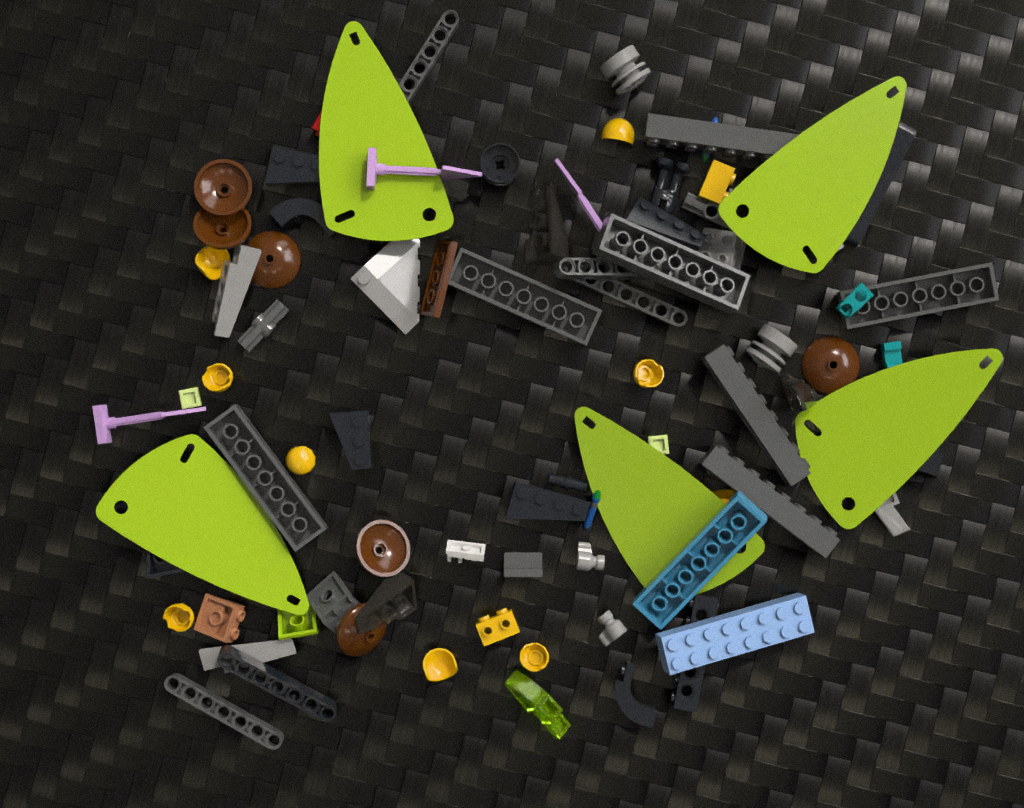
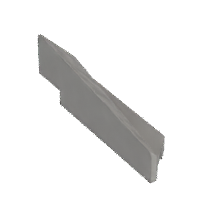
(233, 288)
(261, 651)

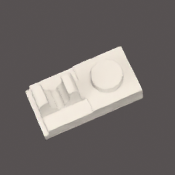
(465, 550)

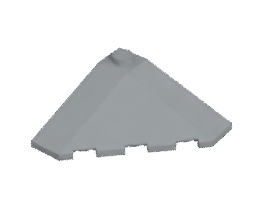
(392, 282)

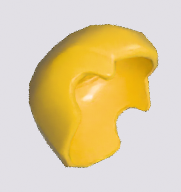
(648, 373)
(218, 377)
(300, 460)
(179, 617)
(534, 657)

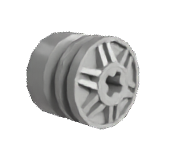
(625, 70)
(771, 348)

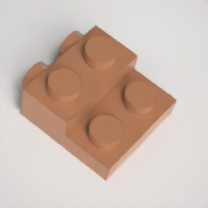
(219, 618)

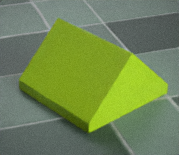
(297, 625)

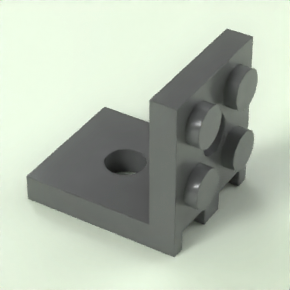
(335, 608)

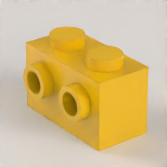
(716, 182)
(497, 627)

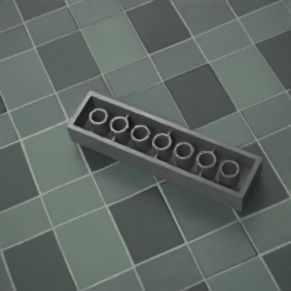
(713, 137)
(671, 264)
(924, 295)
(524, 296)
(755, 415)
(266, 477)
(772, 503)

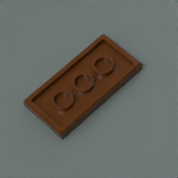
(438, 278)

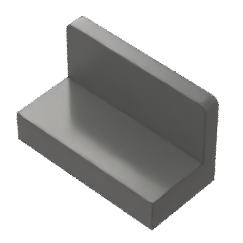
(523, 564)

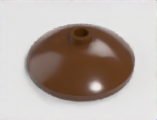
(220, 175)
(209, 228)
(285, 262)
(817, 364)
(390, 541)
(350, 641)

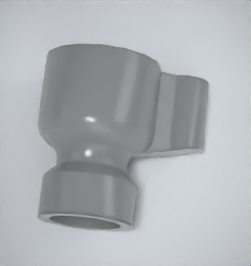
(586, 560)
(612, 630)

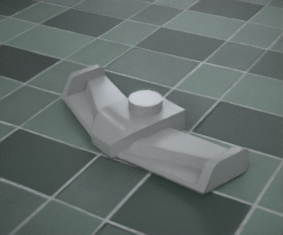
(891, 518)

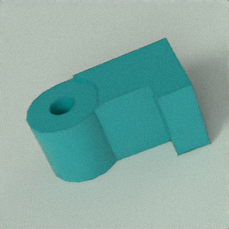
(854, 300)
(891, 354)

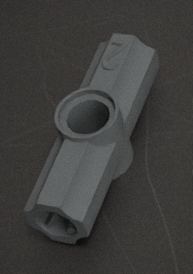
(698, 206)
(263, 325)

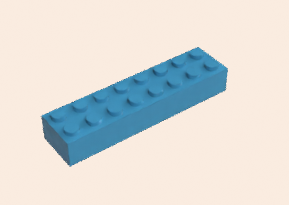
(700, 559)

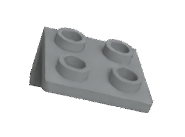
(723, 246)

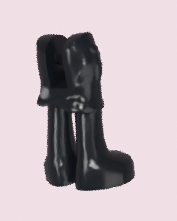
(679, 170)

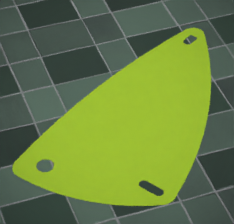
(369, 110)
(818, 182)
(887, 428)
(649, 500)
(204, 523)

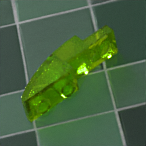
(539, 701)

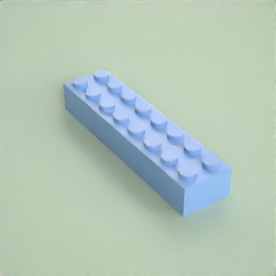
(734, 633)

